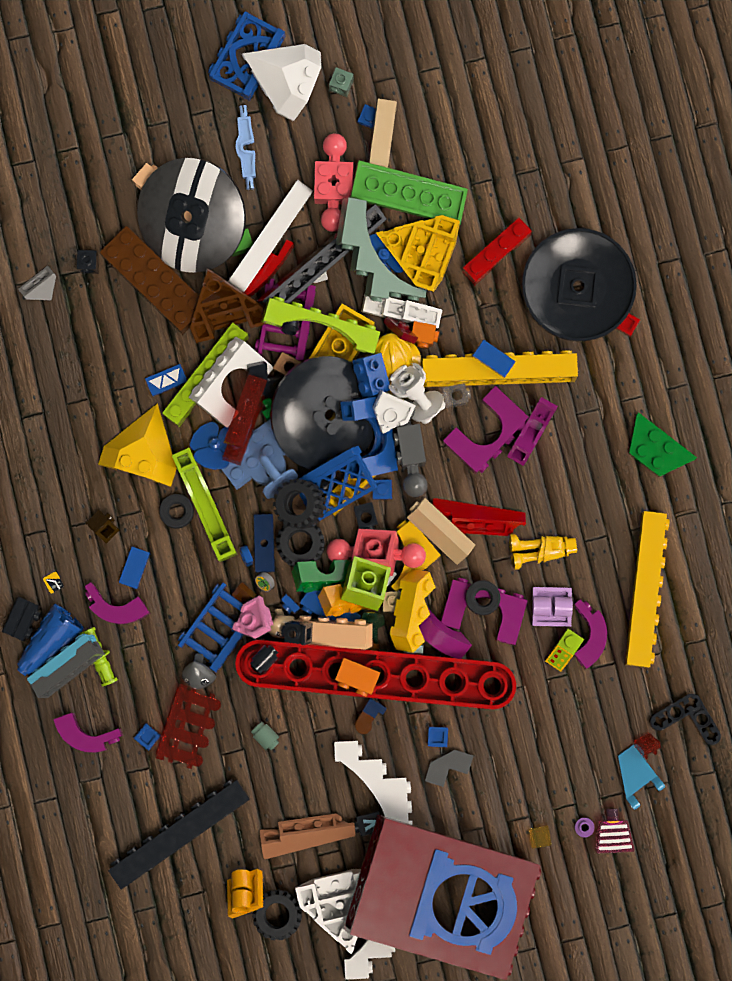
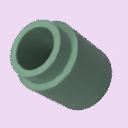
(265, 736)

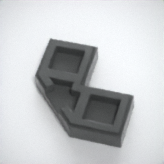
(453, 760)

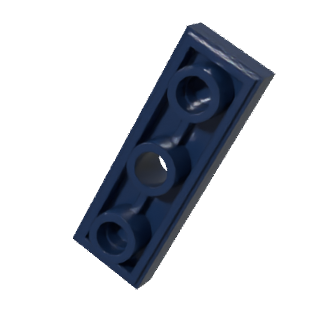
(264, 531)

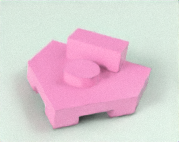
(254, 619)

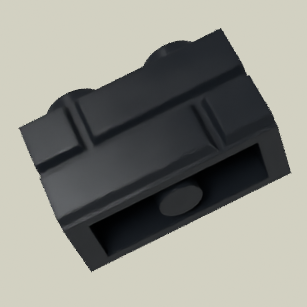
(21, 619)

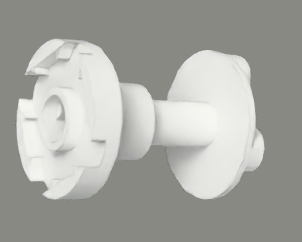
(409, 383)

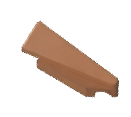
(304, 834)

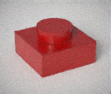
(628, 325)

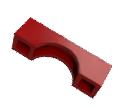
(492, 254)

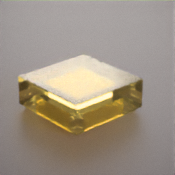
(540, 837)

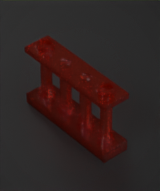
(244, 420)

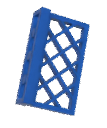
(330, 468)

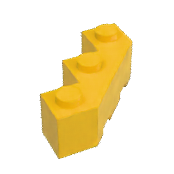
(411, 610)

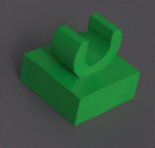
(267, 403)

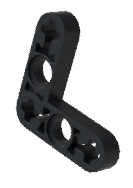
(693, 713)

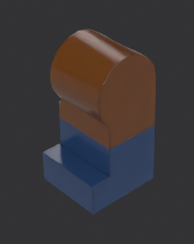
(364, 722)

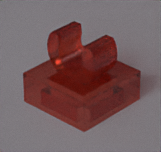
(647, 745)

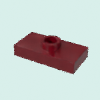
(401, 330)

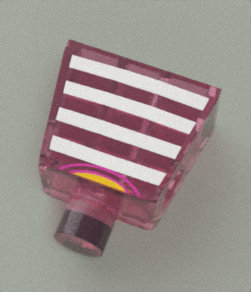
(613, 834)

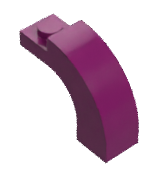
(532, 431)
(126, 614)
(597, 635)
(75, 737)

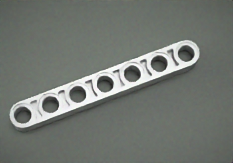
(270, 236)

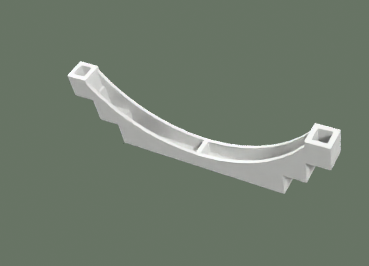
(392, 797)

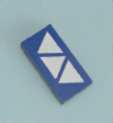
(166, 380)

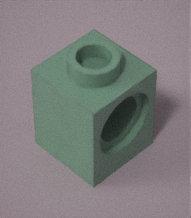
(341, 82)

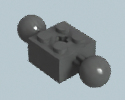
(411, 456)

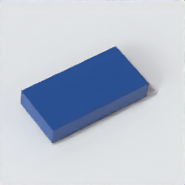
(494, 358)
(134, 567)

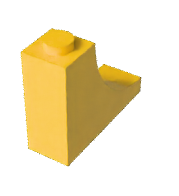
(410, 534)

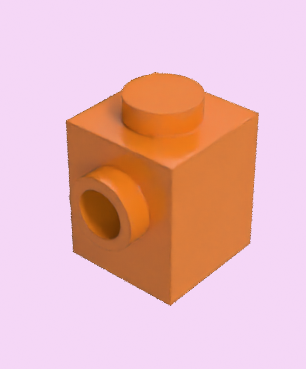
(426, 334)

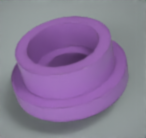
(580, 822)

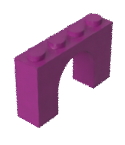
(511, 421)
(511, 609)

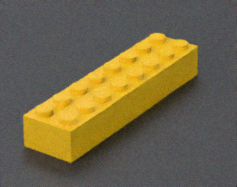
(526, 370)

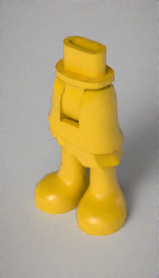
(549, 549)

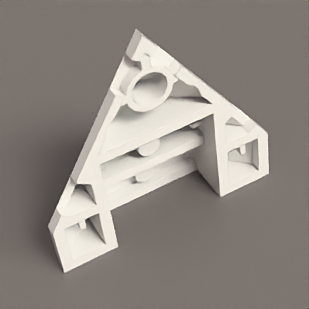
(286, 76)
(328, 903)

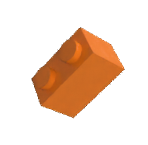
(357, 676)

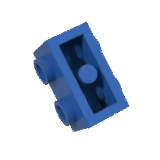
(371, 375)

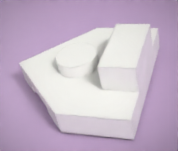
(391, 411)

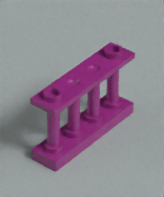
(297, 351)

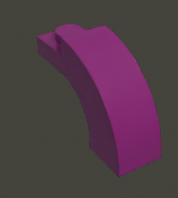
(443, 638)

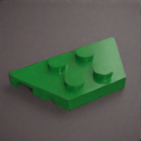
(656, 448)

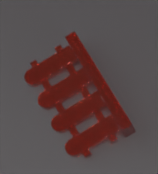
(180, 734)

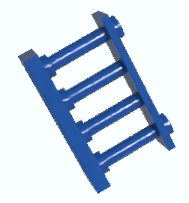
(227, 644)

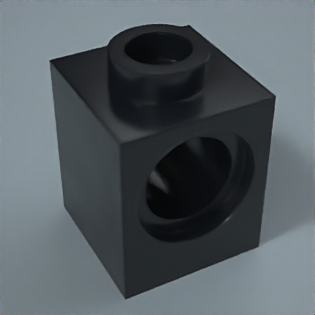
(87, 262)
(365, 508)

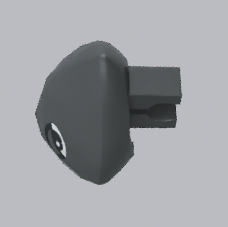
(198, 674)

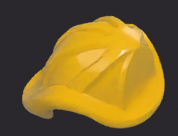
(396, 353)

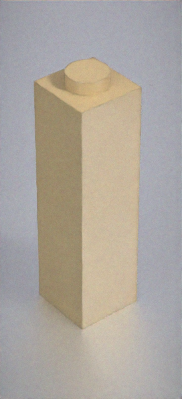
(382, 132)
(440, 530)

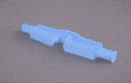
(246, 156)

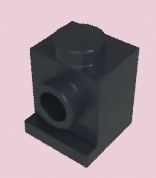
(302, 629)

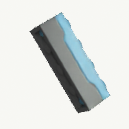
(65, 665)

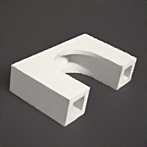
(208, 391)

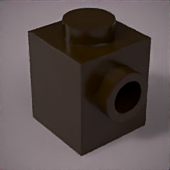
(102, 526)

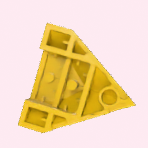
(423, 249)
(142, 450)

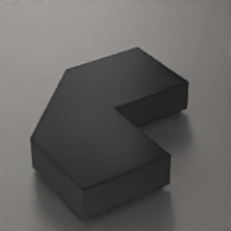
(260, 370)

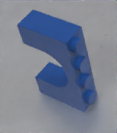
(382, 455)

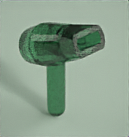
(378, 621)

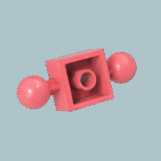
(324, 193)
(378, 547)

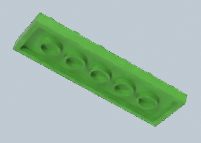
(407, 192)

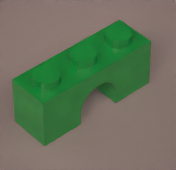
(310, 579)

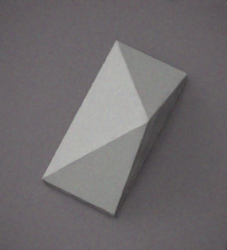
(40, 286)

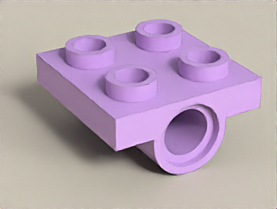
(552, 606)

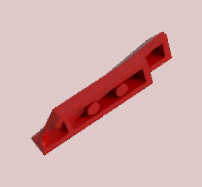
(479, 518)

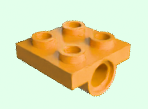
(244, 892)

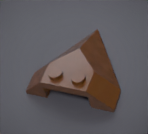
(221, 306)

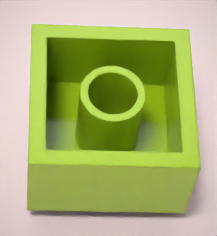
(365, 583)

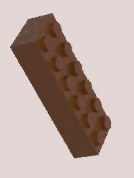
(151, 278)

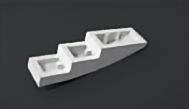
(402, 310)

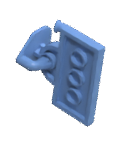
(260, 460)

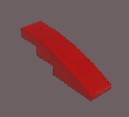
(269, 269)

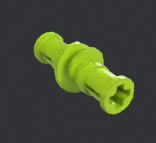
(102, 665)

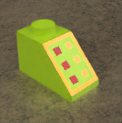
(564, 650)

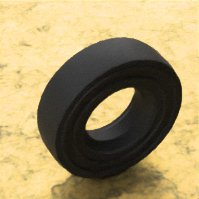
(188, 511)
(491, 589)

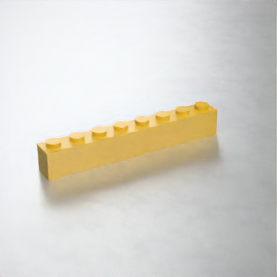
(646, 588)

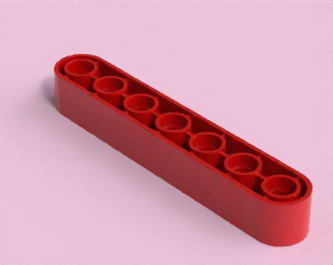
(395, 668)

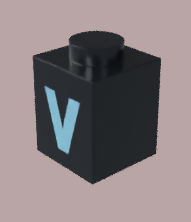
(365, 823)

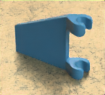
(636, 774)

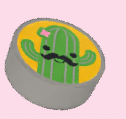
(265, 581)

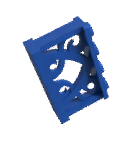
(233, 45)

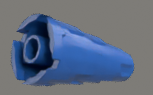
(55, 632)

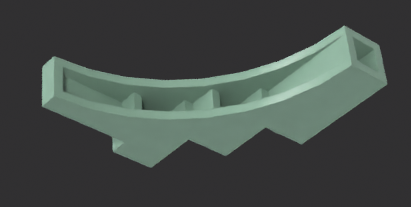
(354, 233)

